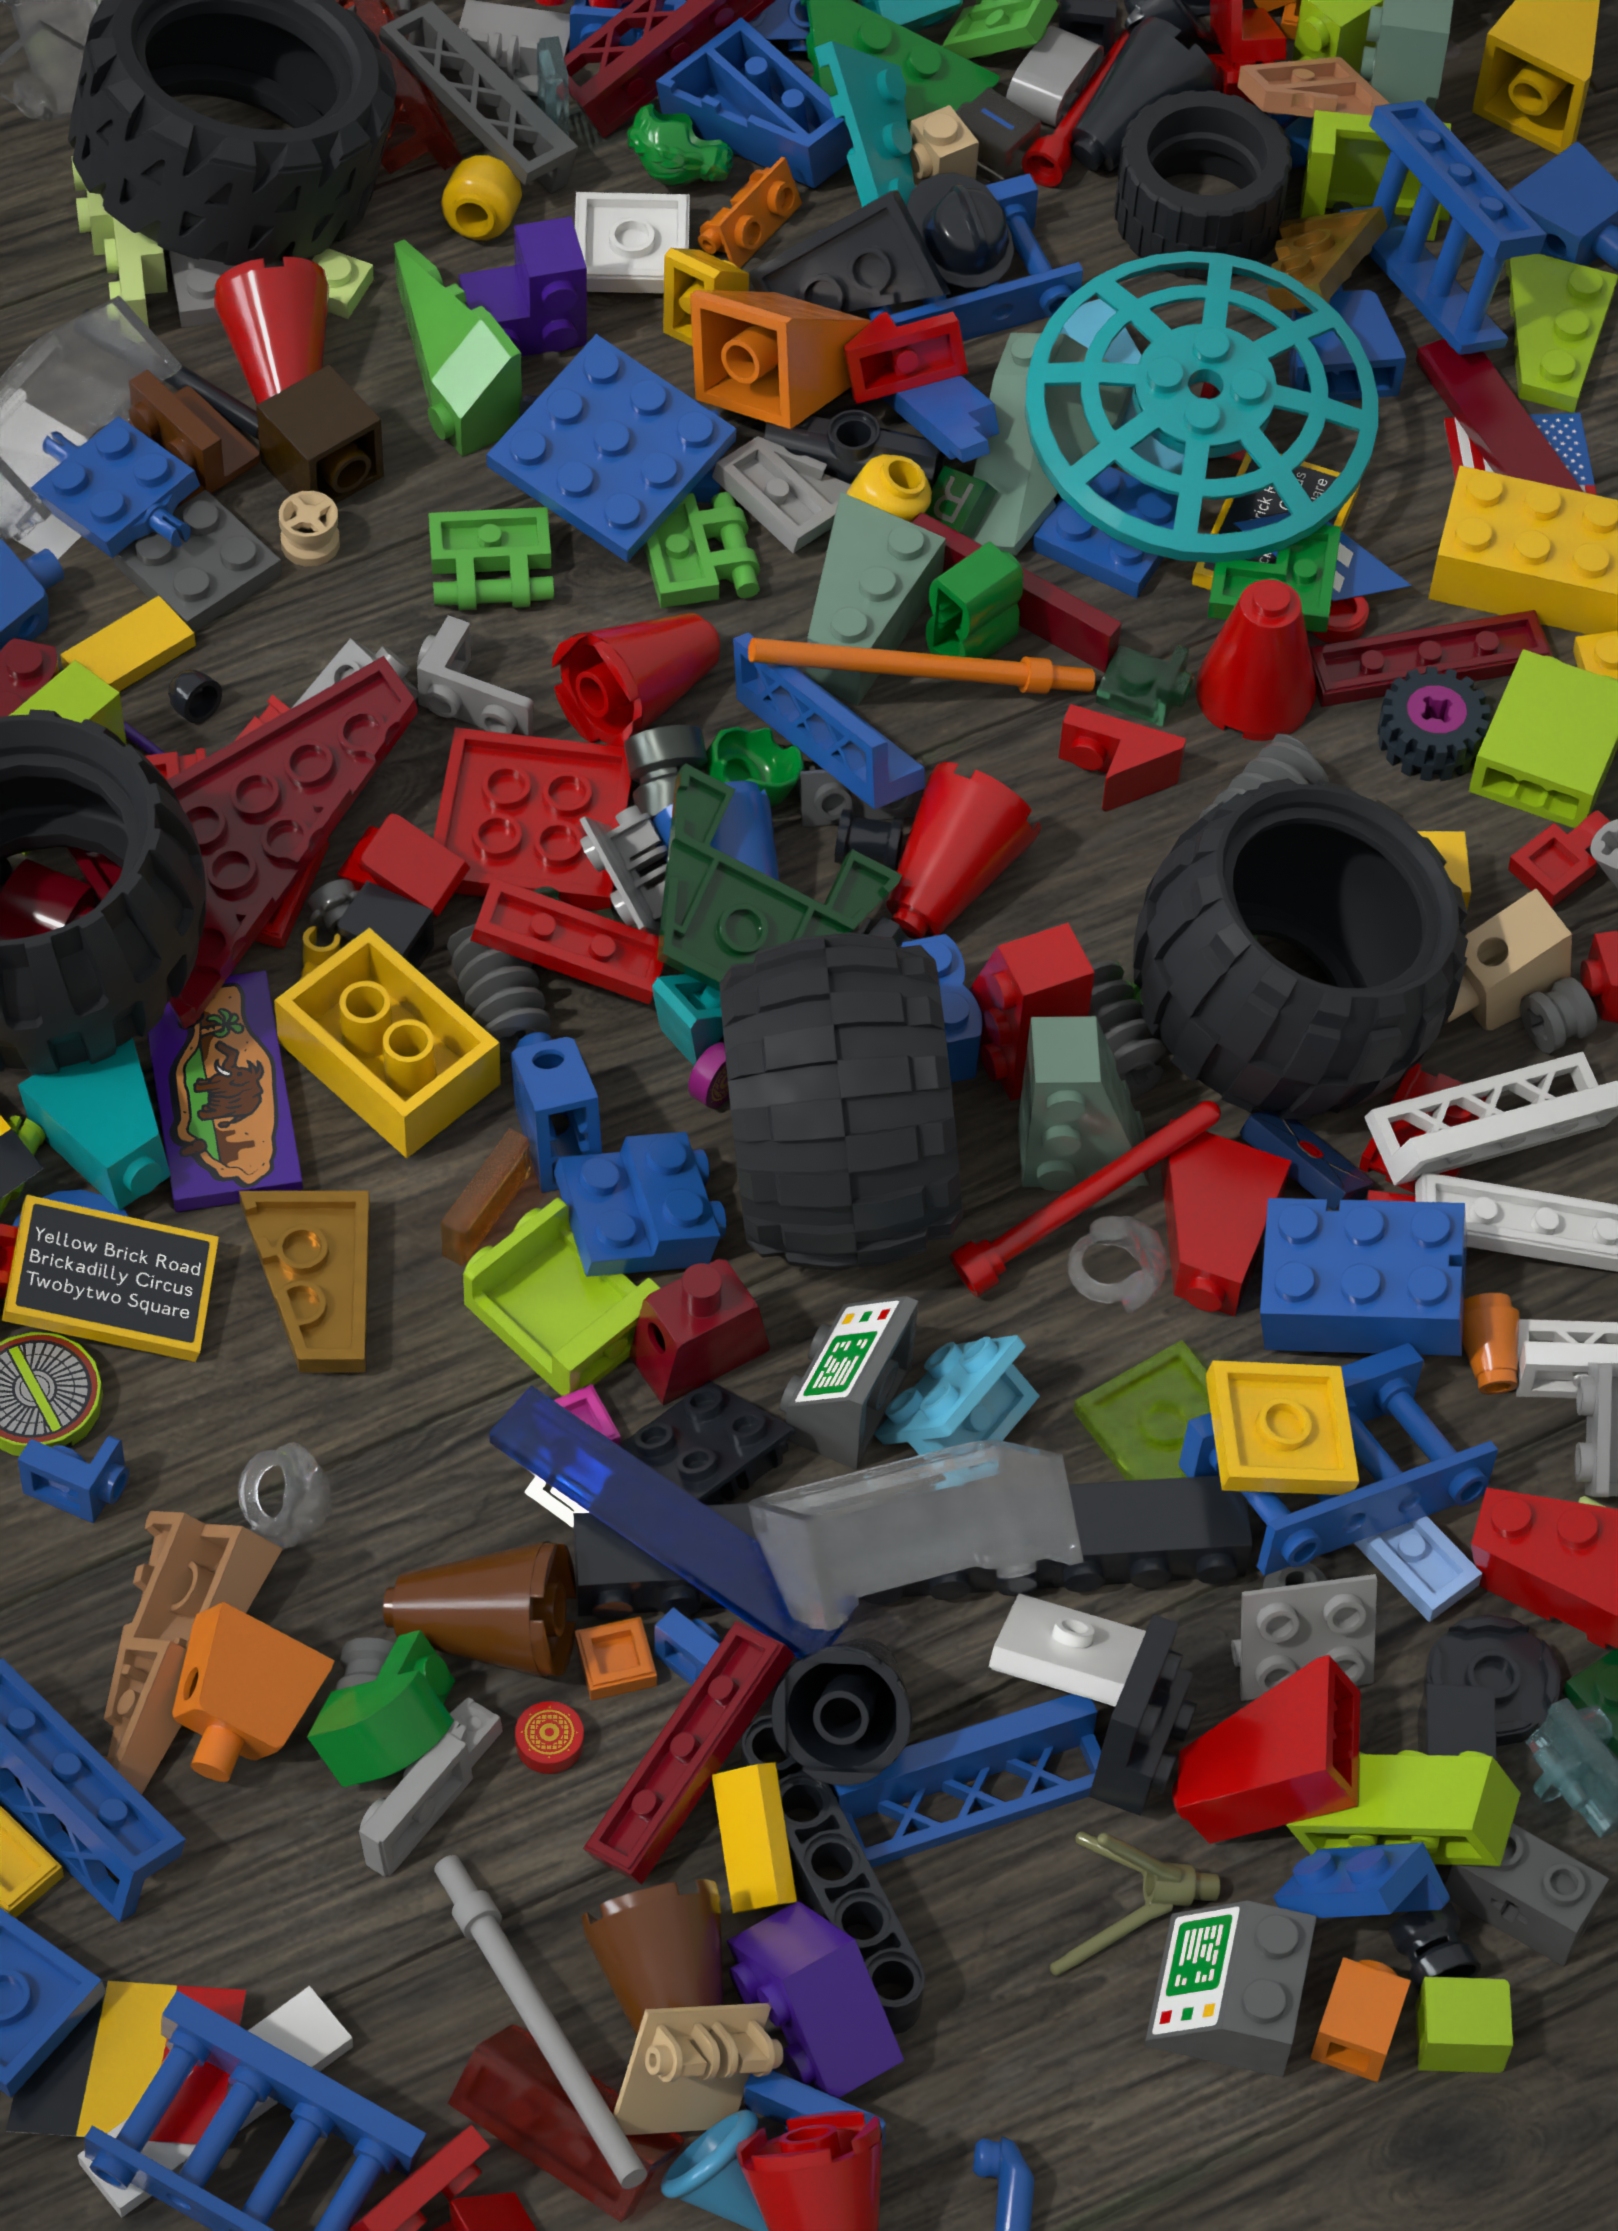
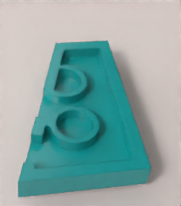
(875, 113)

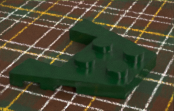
(727, 911)

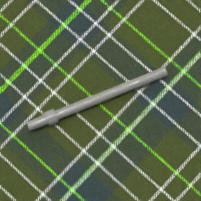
(481, 1922)

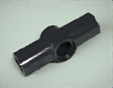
(851, 441)

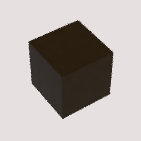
(320, 437)

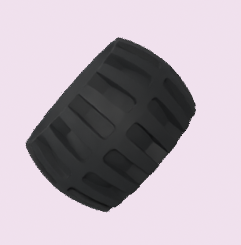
(117, 967)

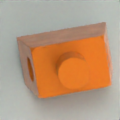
(243, 1688)

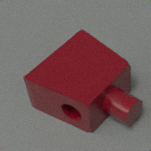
(696, 1330)

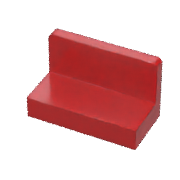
(1246, 33)

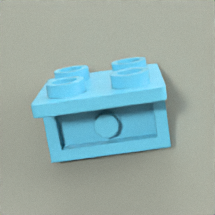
(962, 1398)

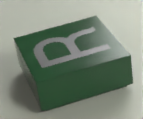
(960, 500)

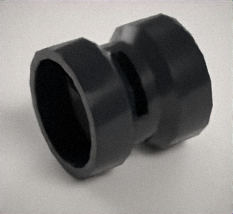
(1434, 1945)

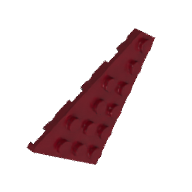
(269, 809)

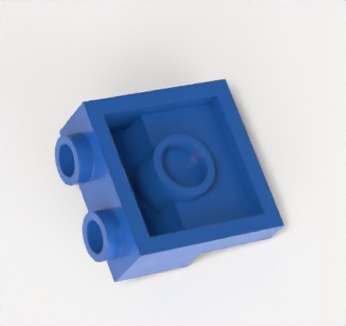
(641, 1206)

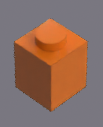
(1360, 2018)

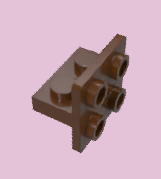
(190, 431)

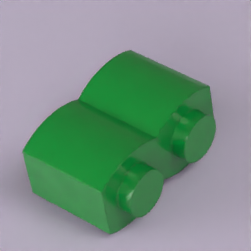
(975, 605)

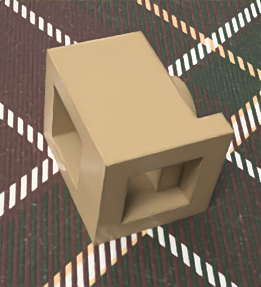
(942, 145)

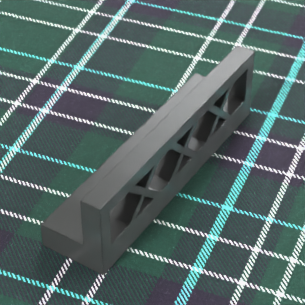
(481, 96)

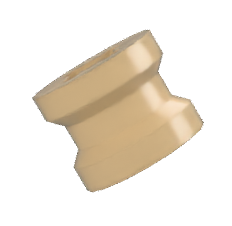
(319, 519)

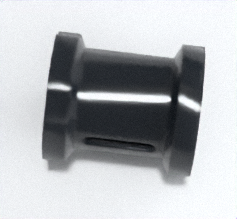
(869, 837)

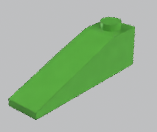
(462, 356)

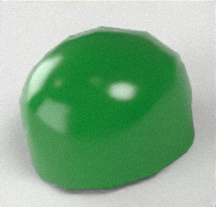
(755, 758)

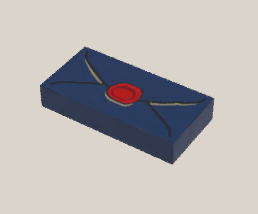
(1312, 1160)

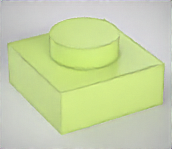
(347, 280)

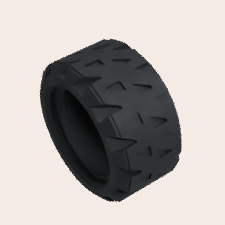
(220, 185)

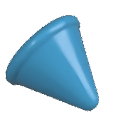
(711, 2176)

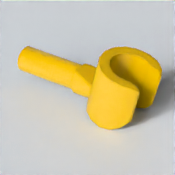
(313, 955)

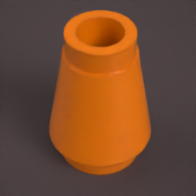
(1492, 1341)

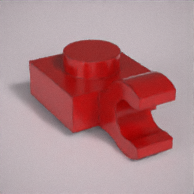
(1557, 860)

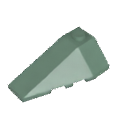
(1012, 468)

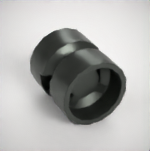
(656, 759)

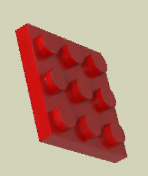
(517, 809)

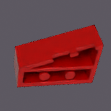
(1024, 980)
(1551, 1559)

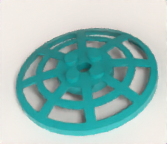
(1201, 425)

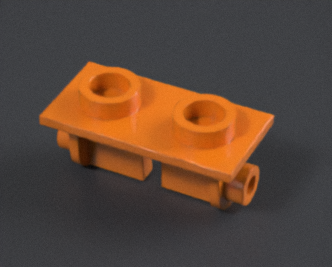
(754, 216)

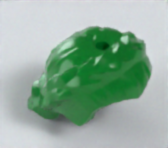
(673, 151)

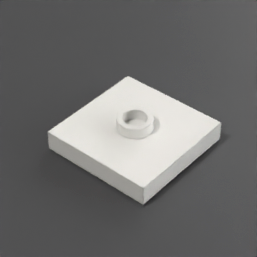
(628, 236)
(1066, 1649)

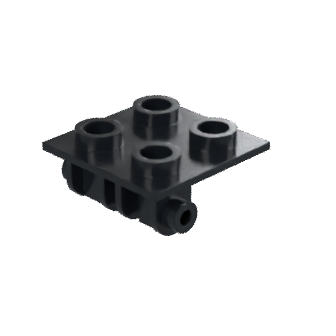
(712, 1444)

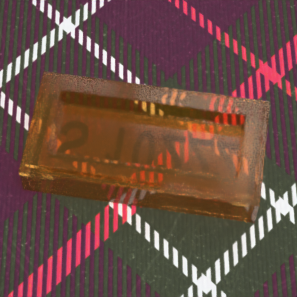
(485, 1197)

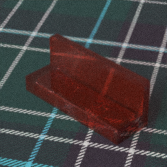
(523, 2104)

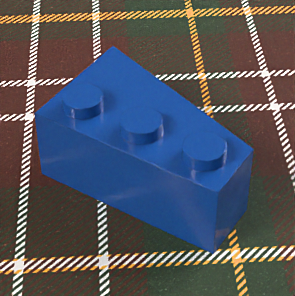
(757, 104)

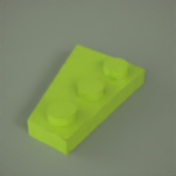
(1556, 325)

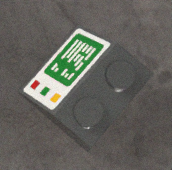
(851, 1378)
(1232, 1985)

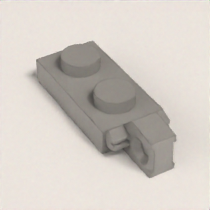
(428, 1788)

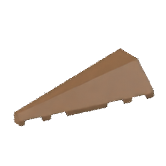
(186, 1574)

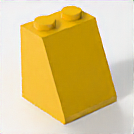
(1539, 70)

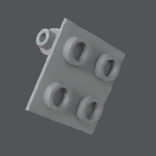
(511, 37)
(614, 851)
(1305, 1621)

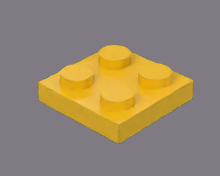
(1281, 1428)

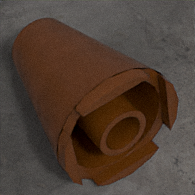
(493, 1608)
(660, 1948)

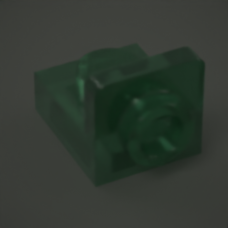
(1145, 684)

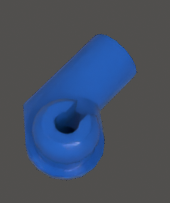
(1014, 2180)

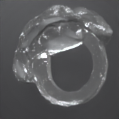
(1141, 1243)
(305, 1496)

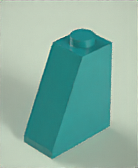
(101, 1123)

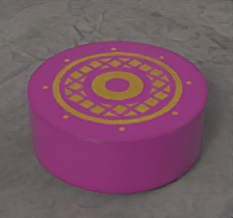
(709, 1077)

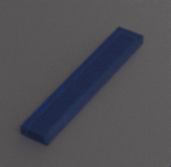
(653, 1515)

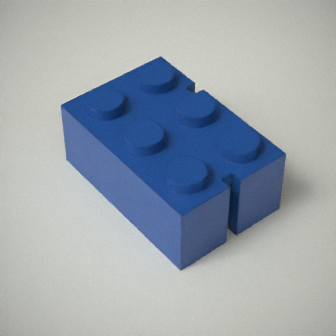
(1364, 1276)

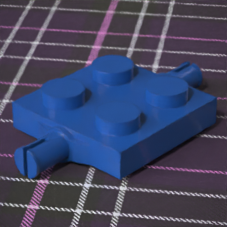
(116, 487)

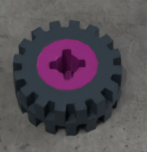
(1448, 737)

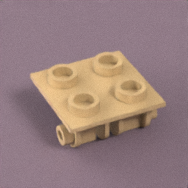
(693, 2066)

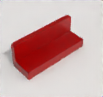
(568, 940)

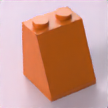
(769, 353)

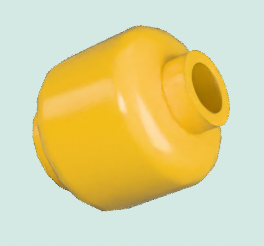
(481, 198)
(893, 486)

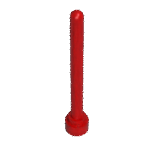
(1050, 155)
(983, 1262)

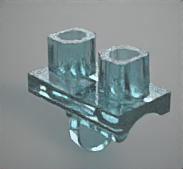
(1577, 1763)

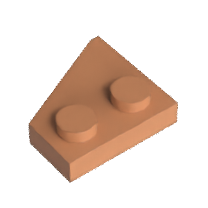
(1308, 86)

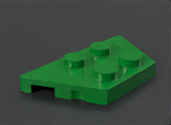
(931, 72)

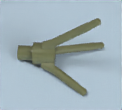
(1162, 1888)

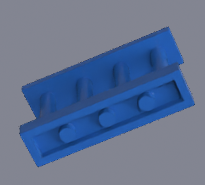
(1478, 210)
(1012, 302)
(1372, 1389)
(255, 2073)

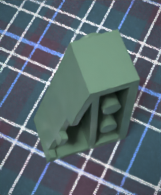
(1408, 49)
(870, 588)
(1073, 1105)

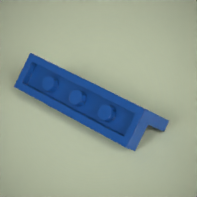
(825, 730)
(972, 1755)
(75, 1784)

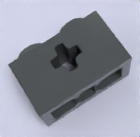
(1533, 1896)

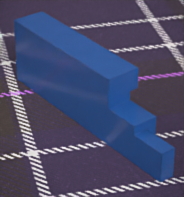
(950, 416)

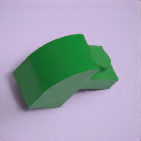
(387, 1721)

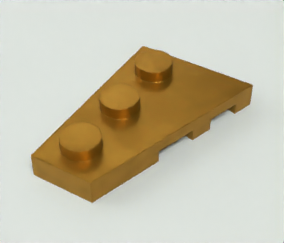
(1323, 252)
(316, 1270)

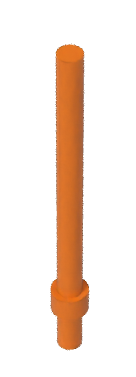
(1030, 674)

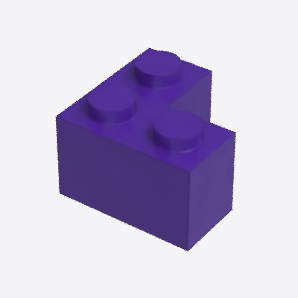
(542, 295)
(817, 1996)

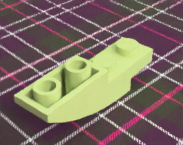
(127, 253)

